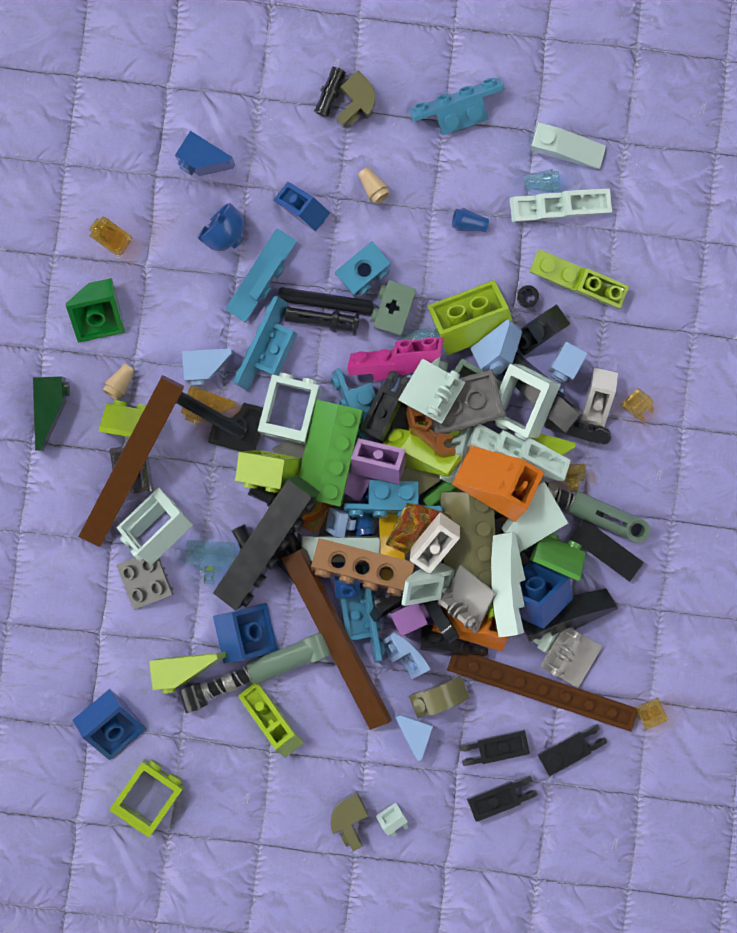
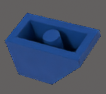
(302, 206)

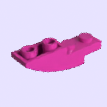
(403, 359)

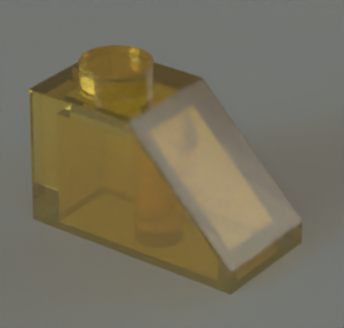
(212, 400)

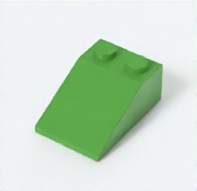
(559, 556)

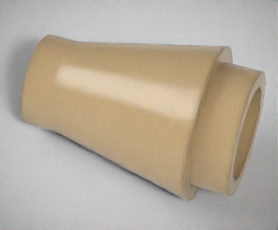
(374, 187)
(118, 383)

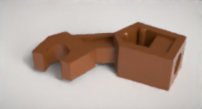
(433, 440)

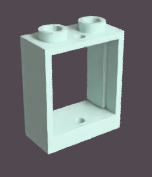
(543, 404)
(283, 432)
(143, 517)

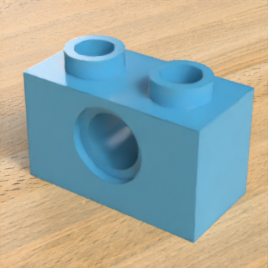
(370, 256)

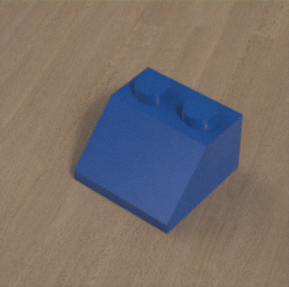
(202, 157)
(543, 594)
(245, 633)
(108, 724)

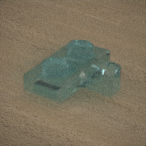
(210, 556)

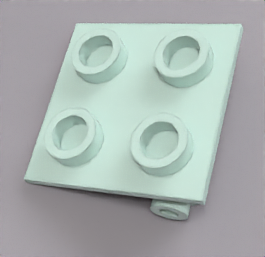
(432, 391)

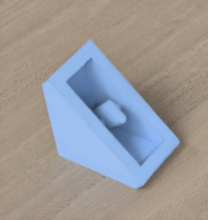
(415, 732)

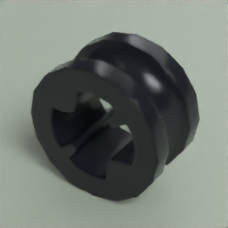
(534, 292)

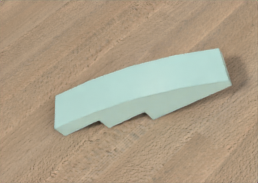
(560, 205)
(540, 456)
(506, 579)

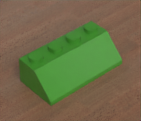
(330, 449)

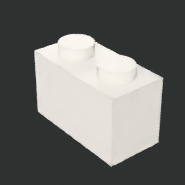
(435, 543)

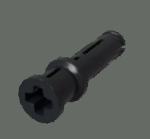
(336, 318)

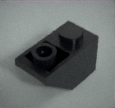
(542, 329)

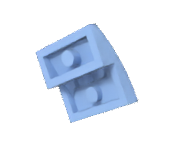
(399, 648)

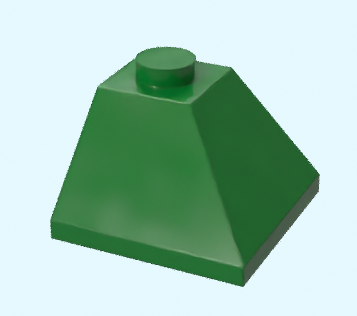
(95, 311)

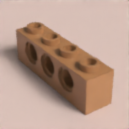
(328, 550)

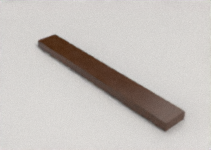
(131, 460)
(337, 639)
(544, 690)

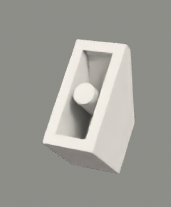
(599, 396)

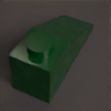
(49, 401)

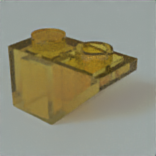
(110, 236)

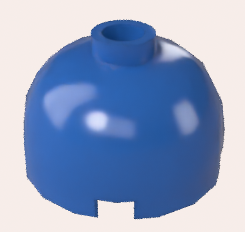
(224, 229)

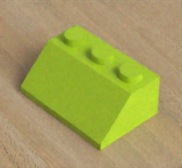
(469, 316)

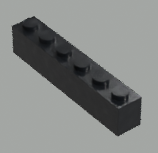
(266, 542)

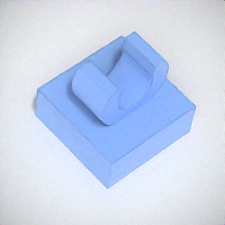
(339, 522)

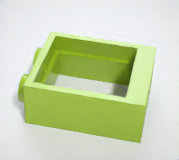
(131, 816)

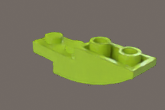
(578, 279)

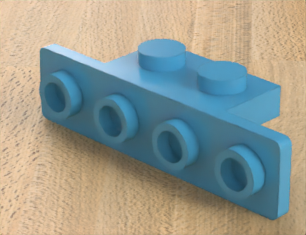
(460, 108)
(258, 280)
(269, 346)
(358, 398)
(387, 499)
(359, 622)

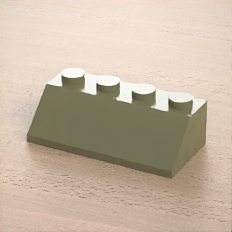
(476, 534)

